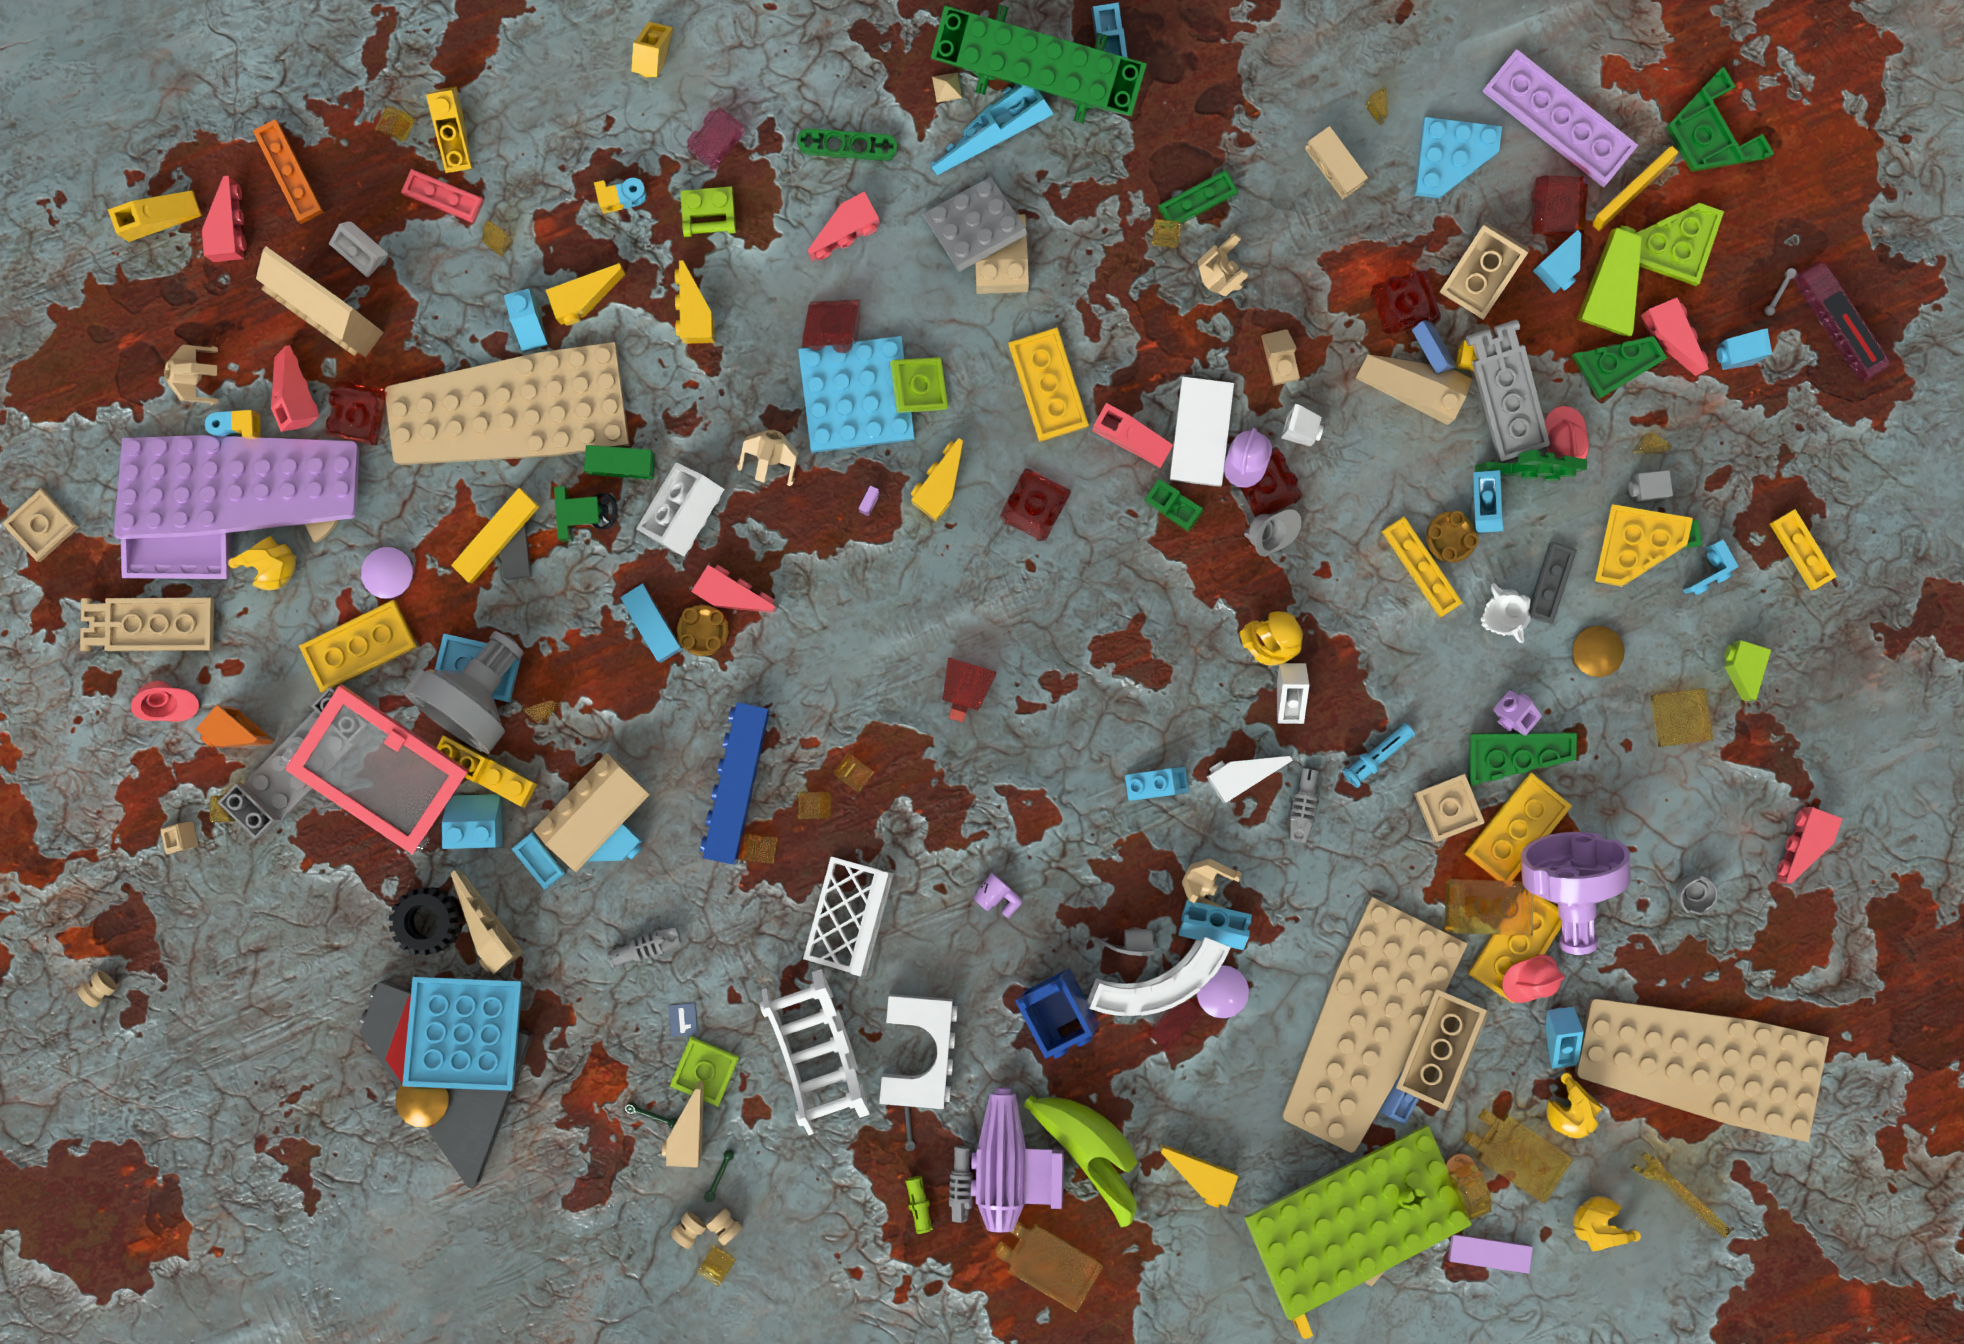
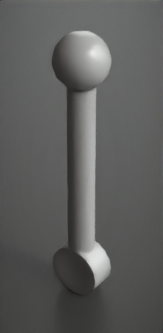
(1789, 274)

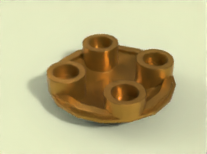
(1451, 536)
(702, 630)
(1598, 651)
(422, 1104)

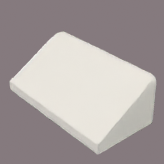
(357, 248)

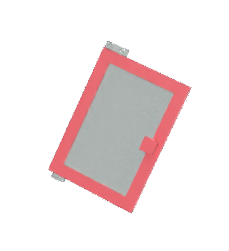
(375, 769)

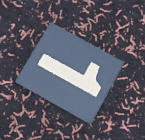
(683, 1020)

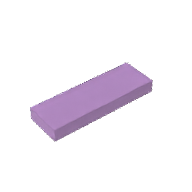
(1490, 1253)

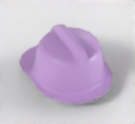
(1247, 458)

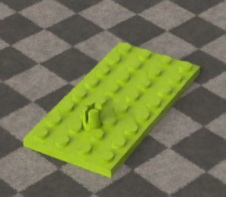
(1357, 1222)

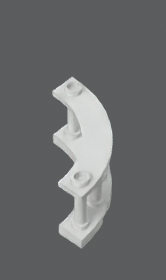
(1162, 991)
(838, 1043)

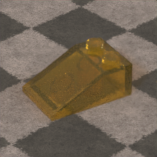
(1488, 907)

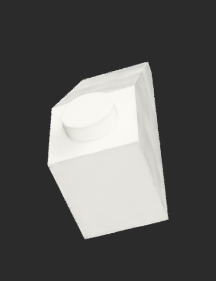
(1238, 776)

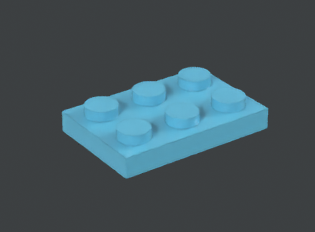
(458, 652)

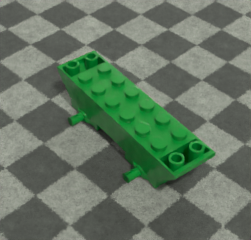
(1038, 62)

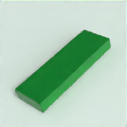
(1199, 198)

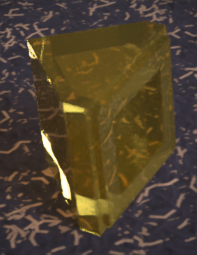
(1165, 233)

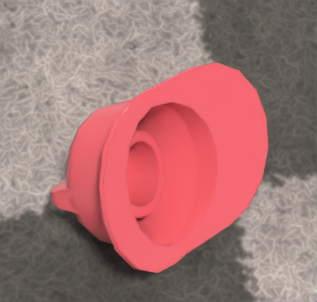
(1567, 433)
(163, 703)
(1532, 979)

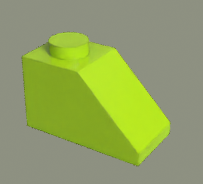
(1746, 667)

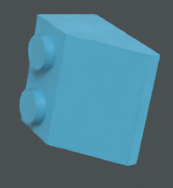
(472, 822)

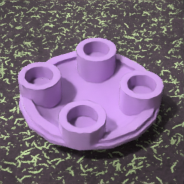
(387, 572)
(1224, 993)

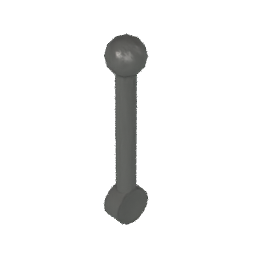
(910, 1144)

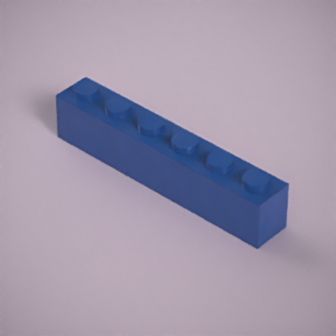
(736, 783)

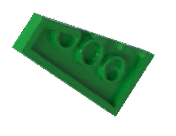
(1507, 754)

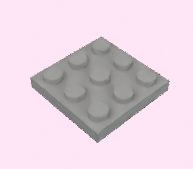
(975, 224)

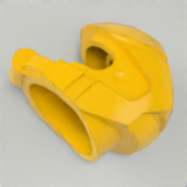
(272, 560)
(1280, 635)
(1577, 1119)
(1592, 1224)

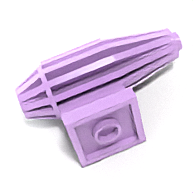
(1010, 1172)

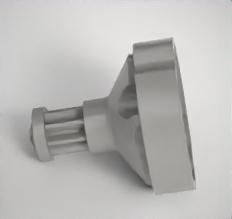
(464, 699)

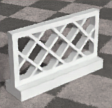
(867, 928)

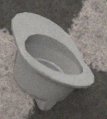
(1274, 531)

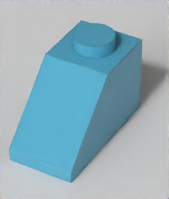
(1561, 265)
(526, 319)
(1744, 349)
(1488, 501)
(619, 845)
(1563, 1037)

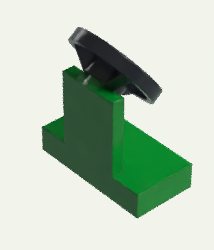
(581, 512)

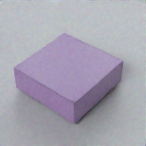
(869, 501)

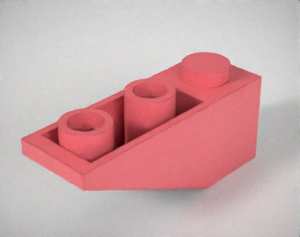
(848, 222)
(222, 228)
(1673, 333)
(290, 393)
(1131, 435)
(725, 593)
(1812, 836)

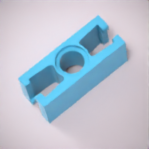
(1232, 924)

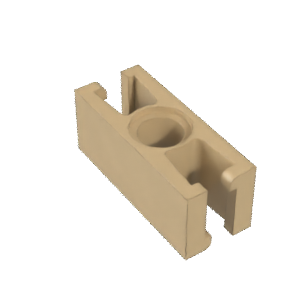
(1336, 163)

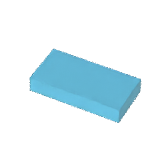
(538, 860)

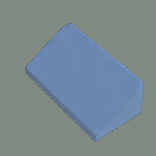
(1433, 347)
(1398, 1104)

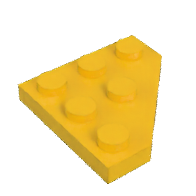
(1638, 542)

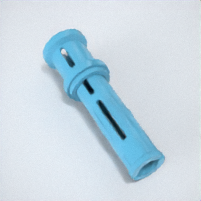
(1366, 760)

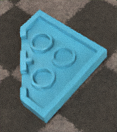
(1452, 153)

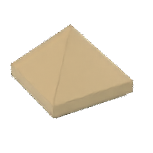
(947, 87)

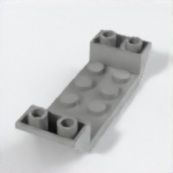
(271, 790)

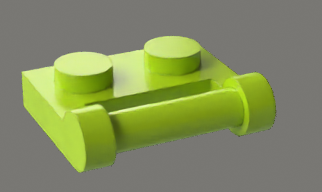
(708, 203)

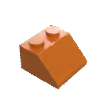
(231, 728)

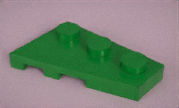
(1618, 364)

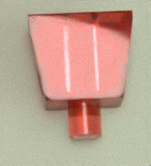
(965, 687)

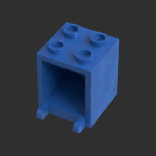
(1052, 1006)

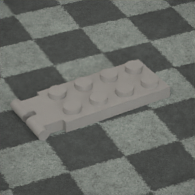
(1508, 391)

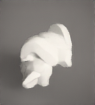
(1507, 613)

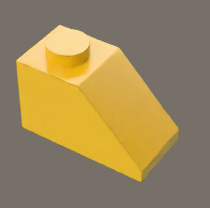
(651, 49)

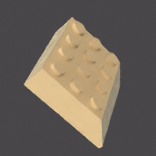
(316, 304)

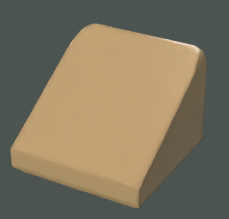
(179, 837)

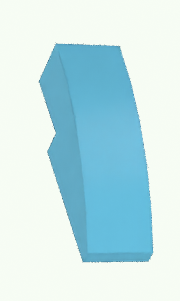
(1108, 22)
(651, 623)

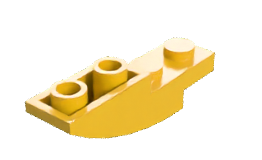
(489, 772)

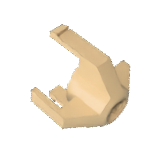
(1218, 272)
(184, 373)
(770, 448)
(1201, 877)

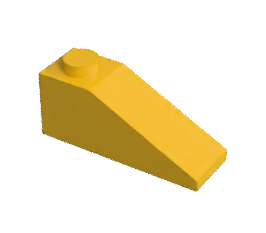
(578, 297)
(1207, 1178)

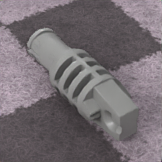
(1304, 807)
(646, 947)
(960, 1184)

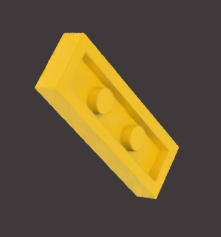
(1803, 550)

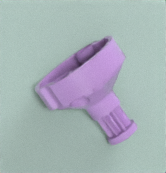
(1576, 874)

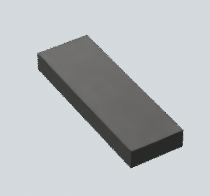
(516, 553)
(1551, 582)

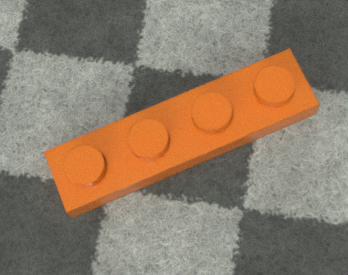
(288, 171)

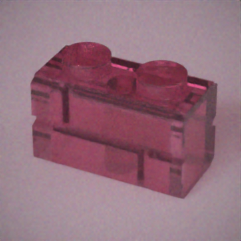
(715, 138)

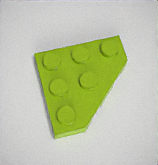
(1681, 243)

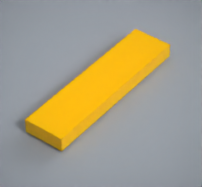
(1635, 188)
(495, 535)
(1422, 567)

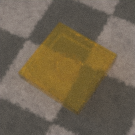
(1681, 717)

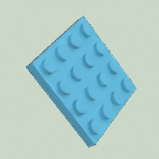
(853, 396)
(462, 1034)

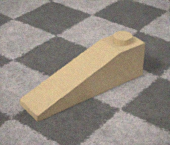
(1417, 385)
(488, 933)

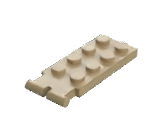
(148, 624)

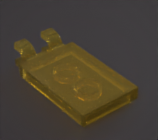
(1520, 1155)
(1655, 1171)
(1050, 1265)

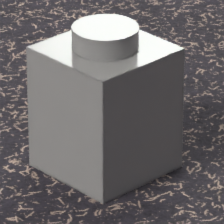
(1650, 486)

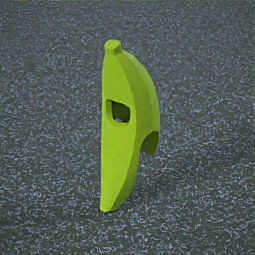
(1092, 1144)

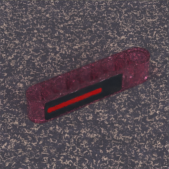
(1842, 321)

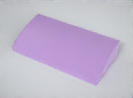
(177, 557)

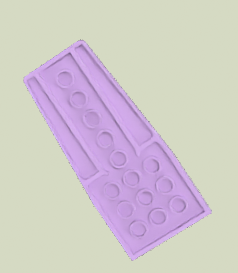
(231, 484)

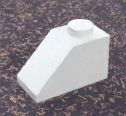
(1302, 426)
(1292, 693)

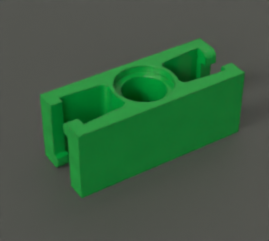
(619, 462)

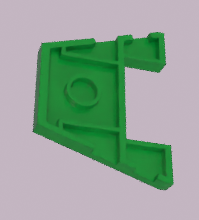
(1704, 135)
(1533, 465)

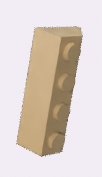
(591, 812)
(1442, 1050)

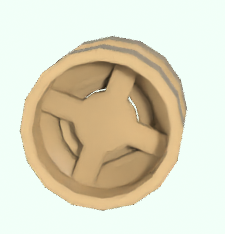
(96, 989)
(724, 1226)
(688, 1230)

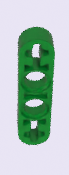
(846, 149)

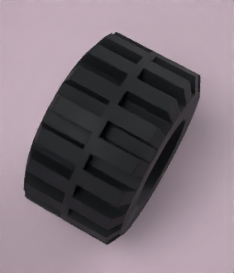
(404, 921)

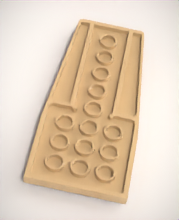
(511, 409)
(1369, 1022)
(1706, 1064)

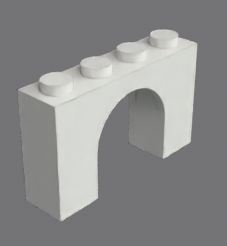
(930, 1087)

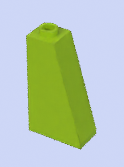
(1613, 289)

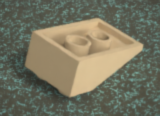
(1005, 269)
(1484, 270)

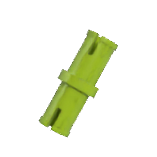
(919, 1204)

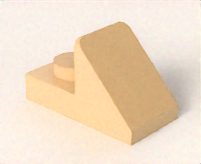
(1280, 357)

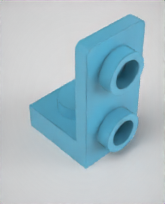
(1719, 557)
(1156, 783)

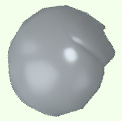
(1696, 894)

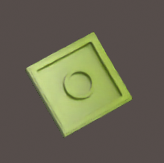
(918, 385)
(708, 1064)

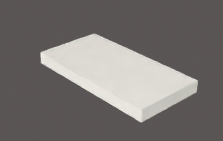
(1201, 431)

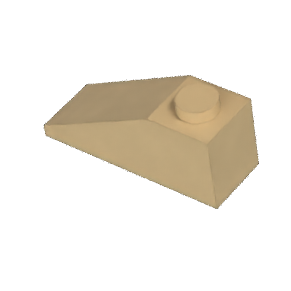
(684, 1142)

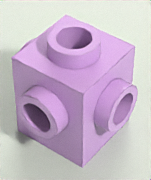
(1517, 712)

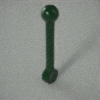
(631, 1108)
(710, 1195)

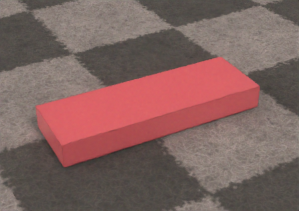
(442, 196)

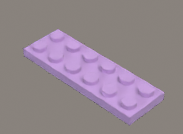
(1560, 118)

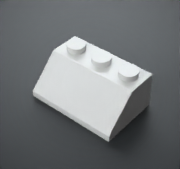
(680, 509)

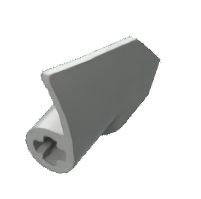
(1136, 942)

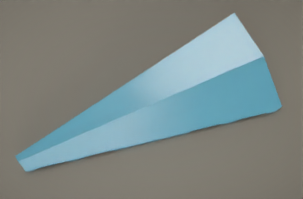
(997, 122)

